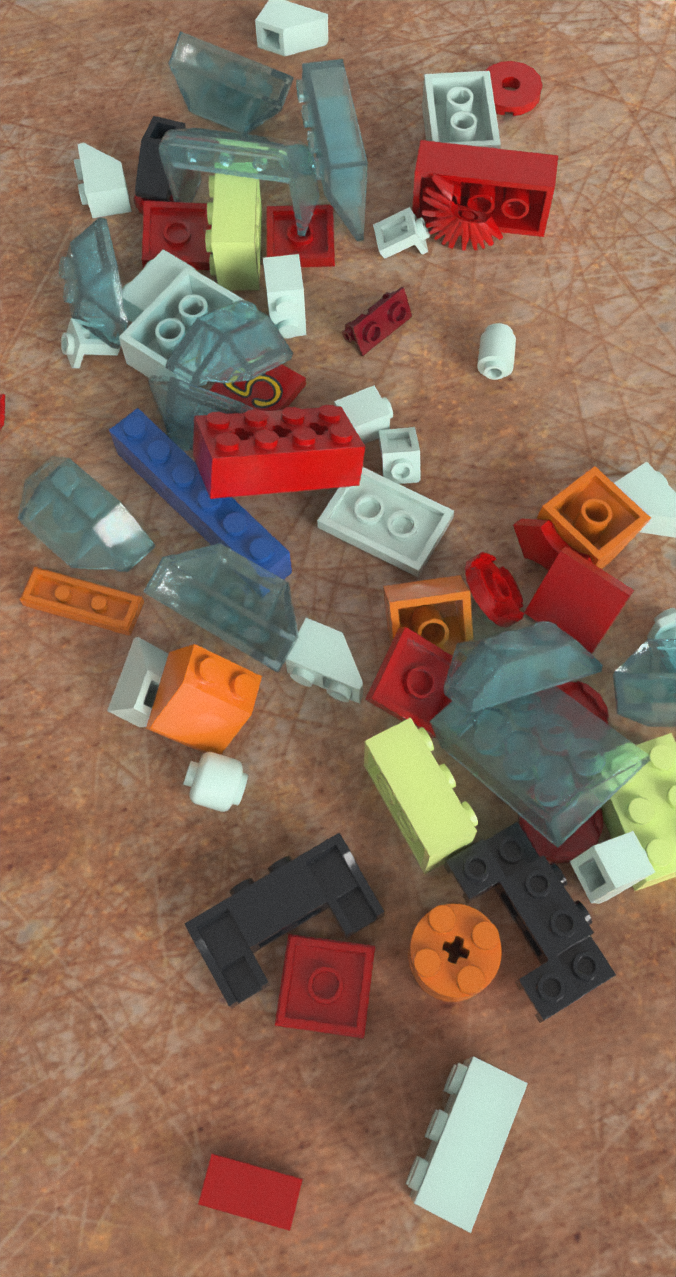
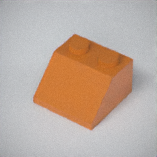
(595, 517)
(431, 608)
(202, 699)

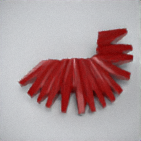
(455, 219)

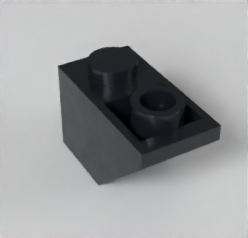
(151, 176)

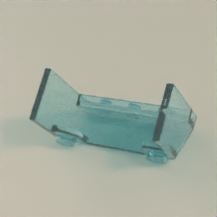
(242, 155)

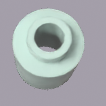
(496, 351)

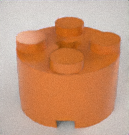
(477, 942)

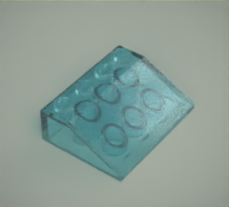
(335, 140)
(542, 757)

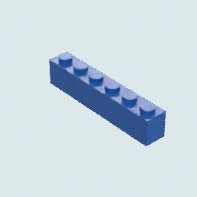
(182, 487)

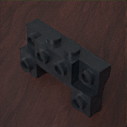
(276, 905)
(543, 913)

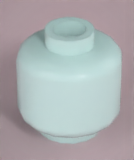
(216, 781)

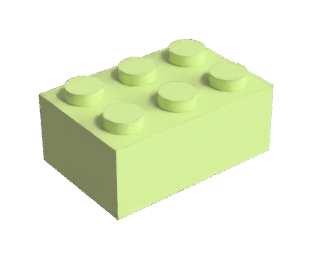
(234, 231)
(419, 794)
(649, 809)

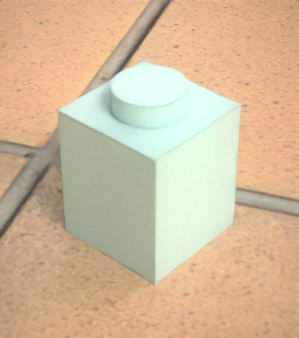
(367, 412)

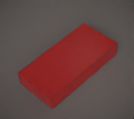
(250, 1191)

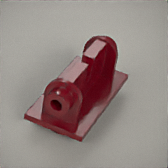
(379, 322)

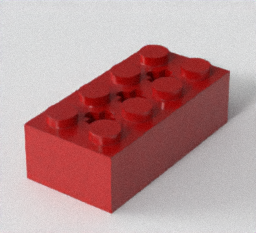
(503, 183)
(277, 451)

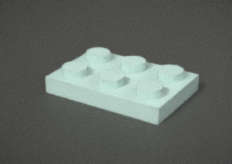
(387, 521)

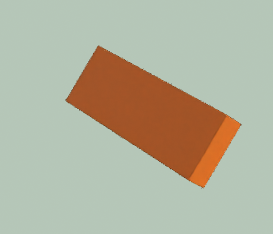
(82, 601)

